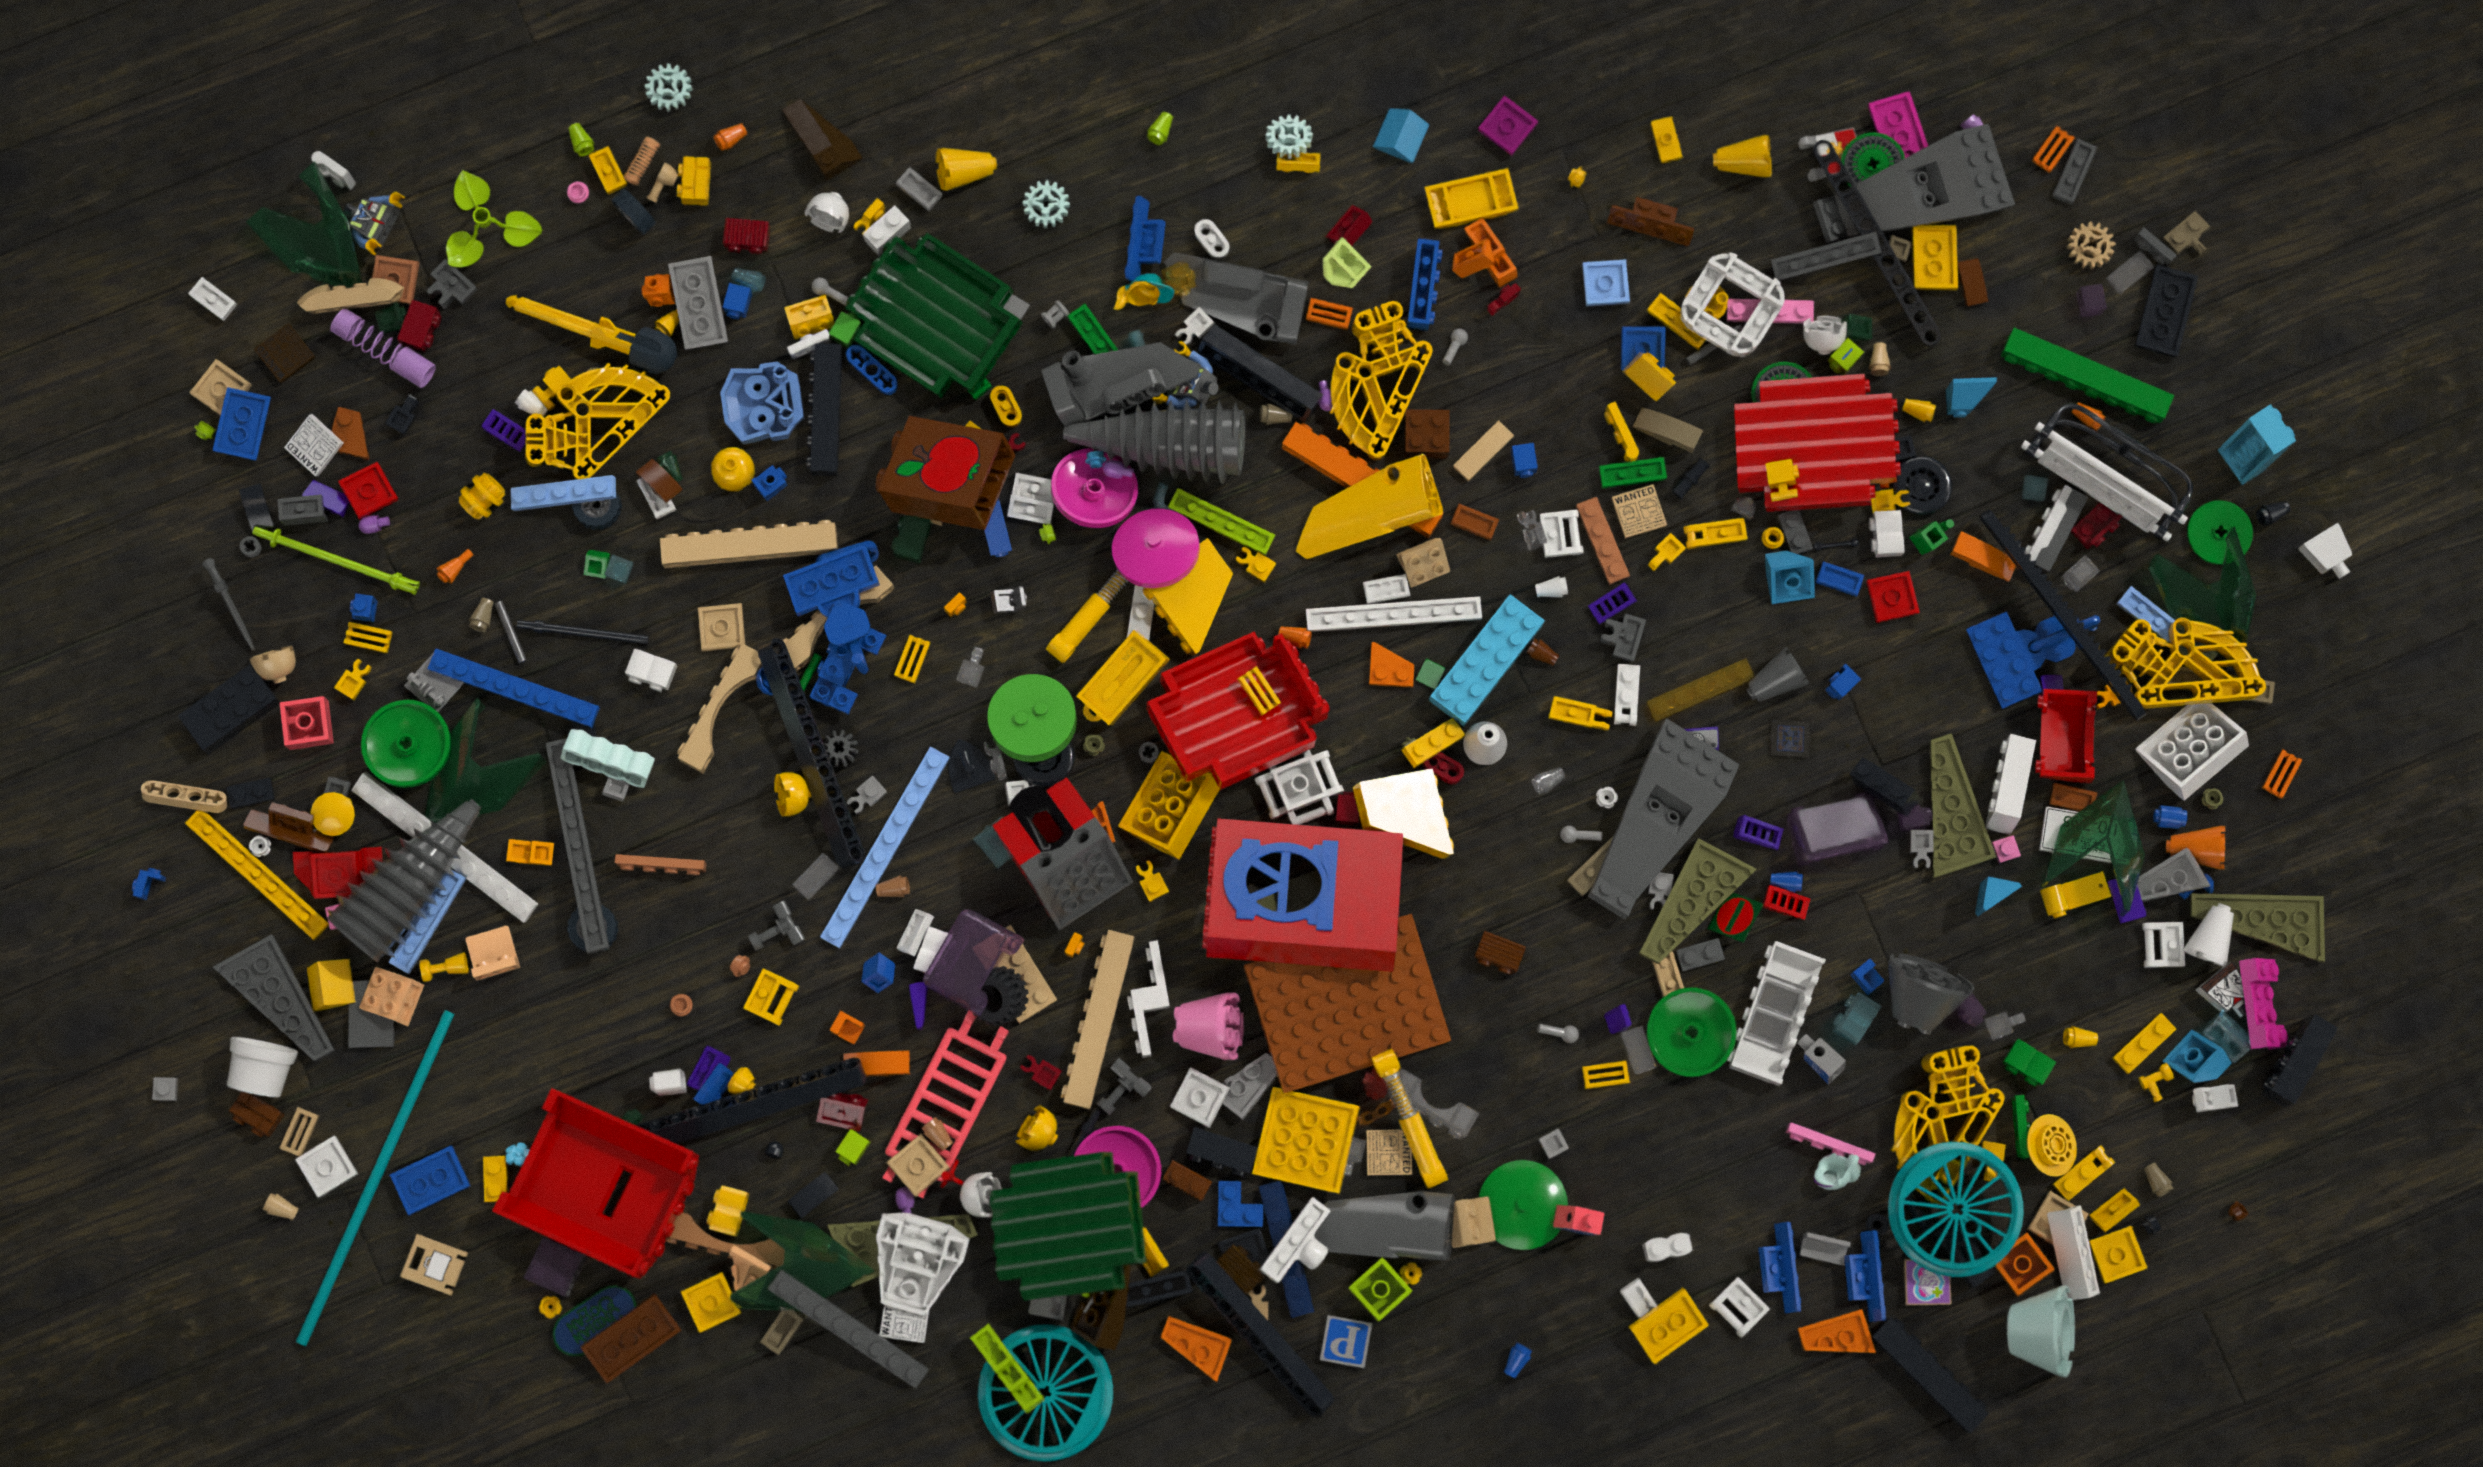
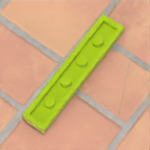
(1221, 522)

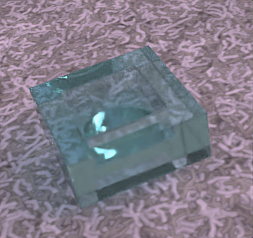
(2034, 488)
(619, 569)

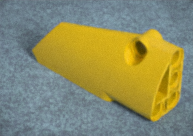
(1372, 508)

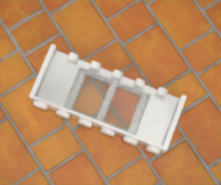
(1775, 1012)

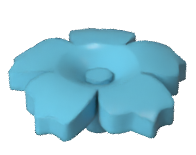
(517, 1154)

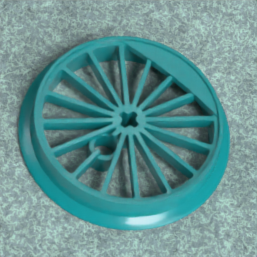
(1923, 1166)
(1093, 1417)

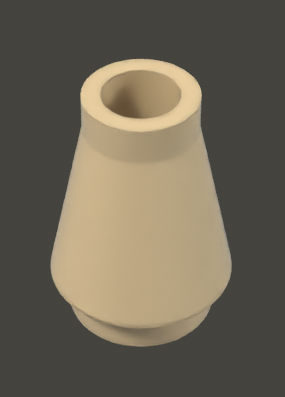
(1879, 361)
(280, 1207)

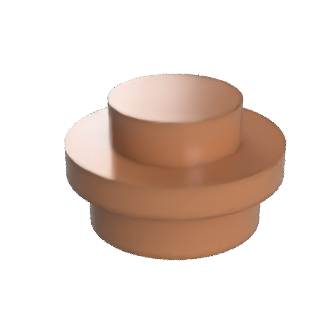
(740, 965)
(681, 1005)

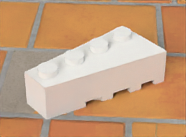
(2011, 784)

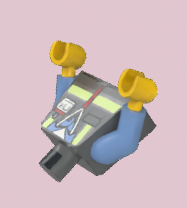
(373, 220)
(1195, 389)

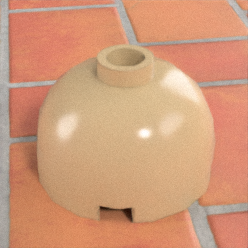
(274, 664)

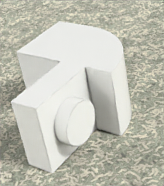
(2214, 1098)

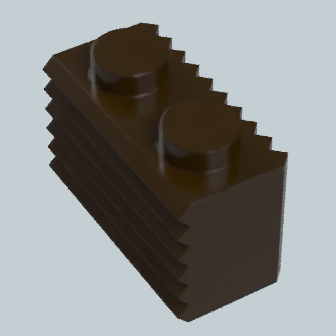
(1240, 1268)

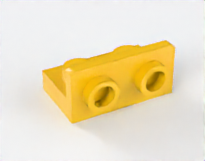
(809, 316)

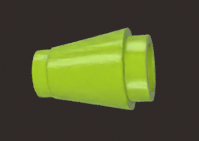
(1160, 128)
(580, 140)

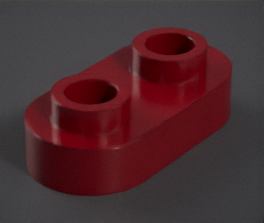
(1444, 765)

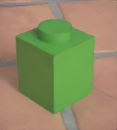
(845, 329)

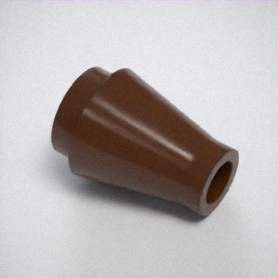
(1541, 651)

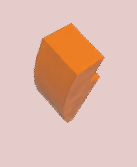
(1503, 269)
(1983, 556)
(883, 1062)

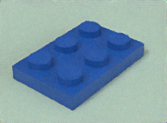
(241, 424)
(430, 1180)

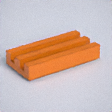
(2063, 135)
(1329, 322)
(2290, 758)

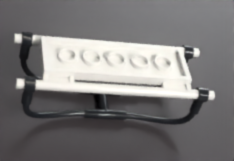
(2062, 460)

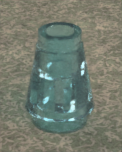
(750, 279)

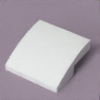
(1031, 499)

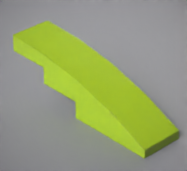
(1007, 1368)

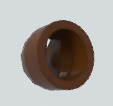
(2238, 1211)

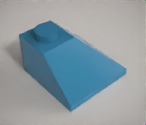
(1966, 394)
(1789, 576)
(2198, 1058)

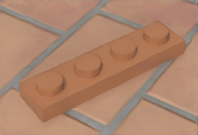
(1602, 541)
(650, 864)

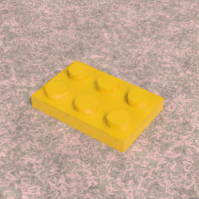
(1934, 257)
(1668, 1326)

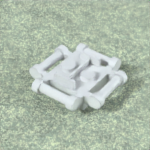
(1300, 786)

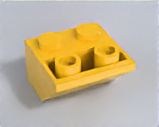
(1649, 376)

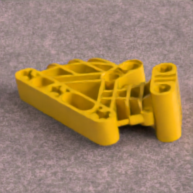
(1381, 332)
(551, 440)
(2136, 651)
(1954, 1074)

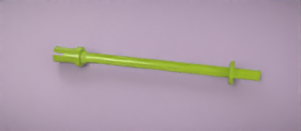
(396, 580)

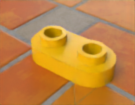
(1006, 407)

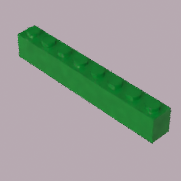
(2087, 376)

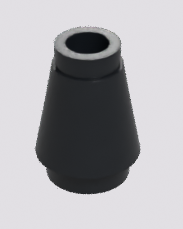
(2272, 512)

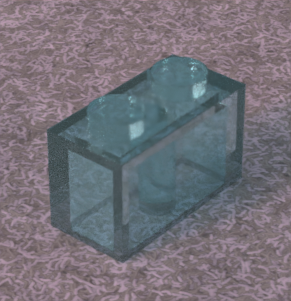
(1856, 1018)
(2228, 1035)

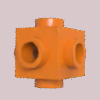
(658, 290)

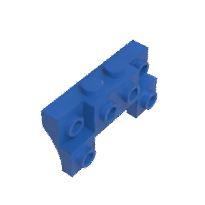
(837, 670)

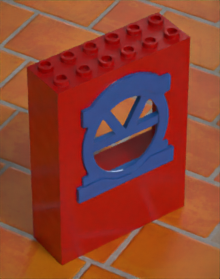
(1346, 925)

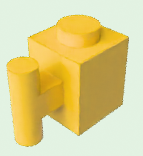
(553, 379)
(1781, 475)

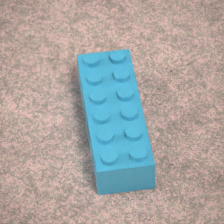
(2257, 444)
(1486, 660)

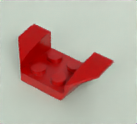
(329, 872)

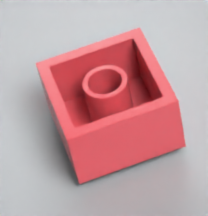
(306, 723)

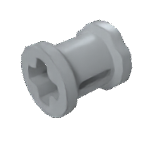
(1051, 321)

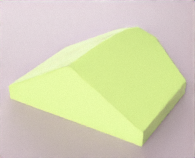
(1344, 265)

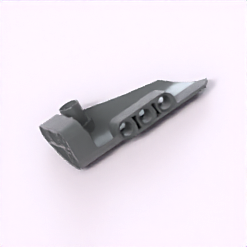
(1246, 297)
(1113, 380)
(1390, 1226)

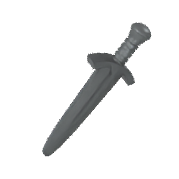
(220, 586)

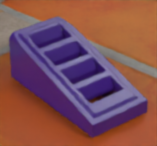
(486, 426)
(1631, 600)
(1740, 829)
(918, 997)
(1618, 1019)

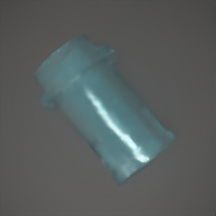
(1136, 338)

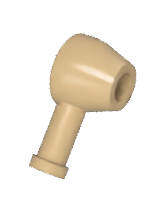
(667, 176)

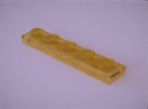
(1700, 690)

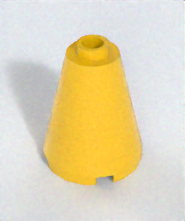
(1746, 157)
(962, 167)

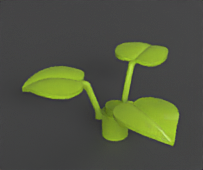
(474, 191)

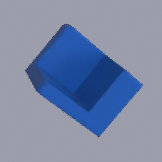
(878, 972)
(1867, 977)

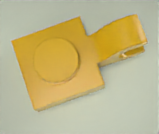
(871, 215)
(1667, 550)
(1998, 1150)

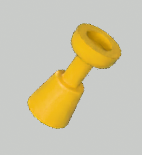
(454, 965)

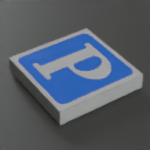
(1345, 1341)

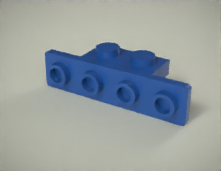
(1145, 240)
(1779, 1268)
(1865, 1276)

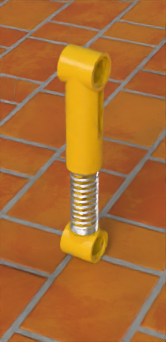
(1066, 641)
(1410, 1120)

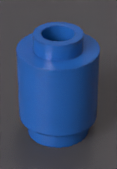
(2170, 817)

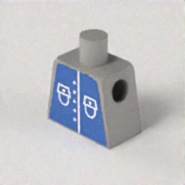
(1828, 1065)

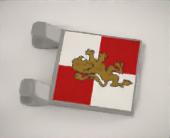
(1839, 141)

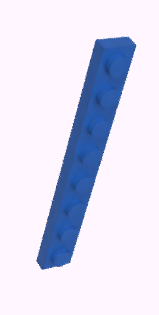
(513, 688)

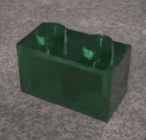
(911, 538)

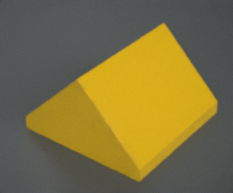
(330, 984)

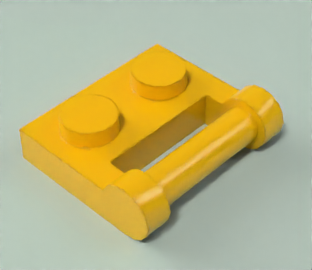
(764, 993)

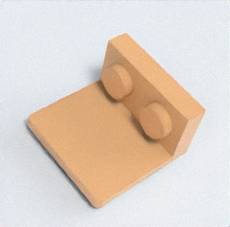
(492, 953)
(391, 996)

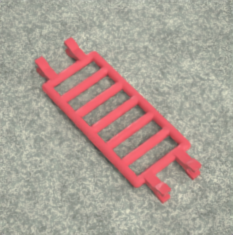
(932, 1072)

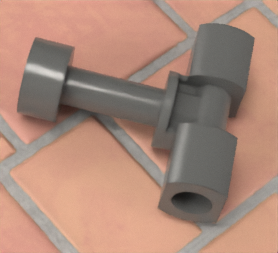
(784, 925)
(1127, 1081)

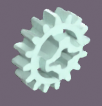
(672, 81)
(1289, 136)
(1037, 204)

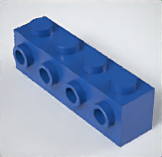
(1423, 284)

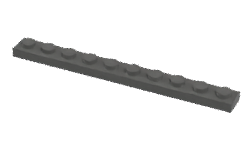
(578, 849)

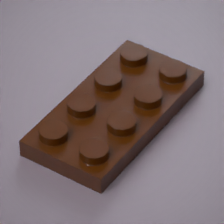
(630, 1338)

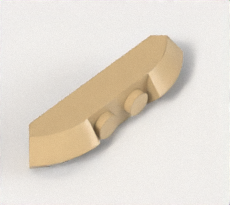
(377, 292)

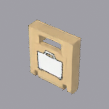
(437, 1267)

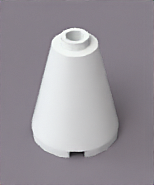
(1485, 743)
(2212, 936)

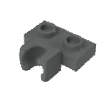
(451, 285)
(1625, 636)

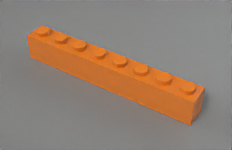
(1338, 464)

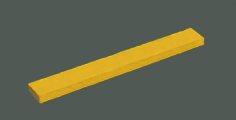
(257, 873)

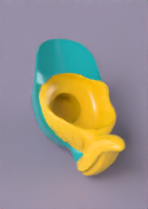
(1143, 291)

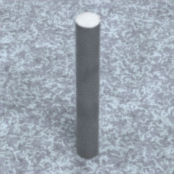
(510, 632)

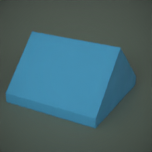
(1401, 134)
(1992, 892)

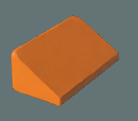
(1473, 259)

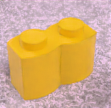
(726, 1215)

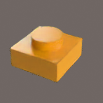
(956, 605)
(1075, 945)

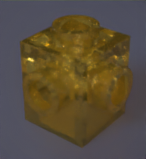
(1180, 278)

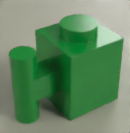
(1931, 536)

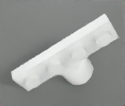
(1298, 1243)

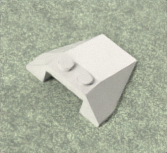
(916, 1260)

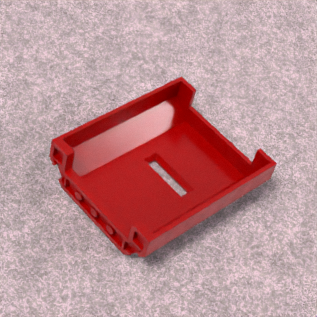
(575, 1173)

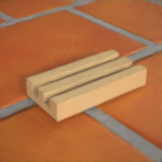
(304, 1142)

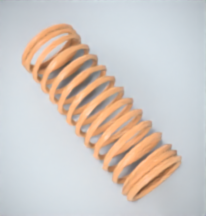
(652, 144)

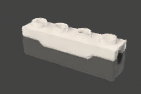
(2056, 527)

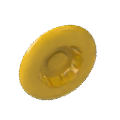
(2057, 1143)

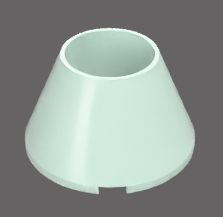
(2043, 1330)

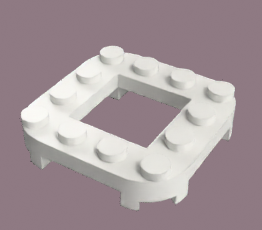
(1750, 280)

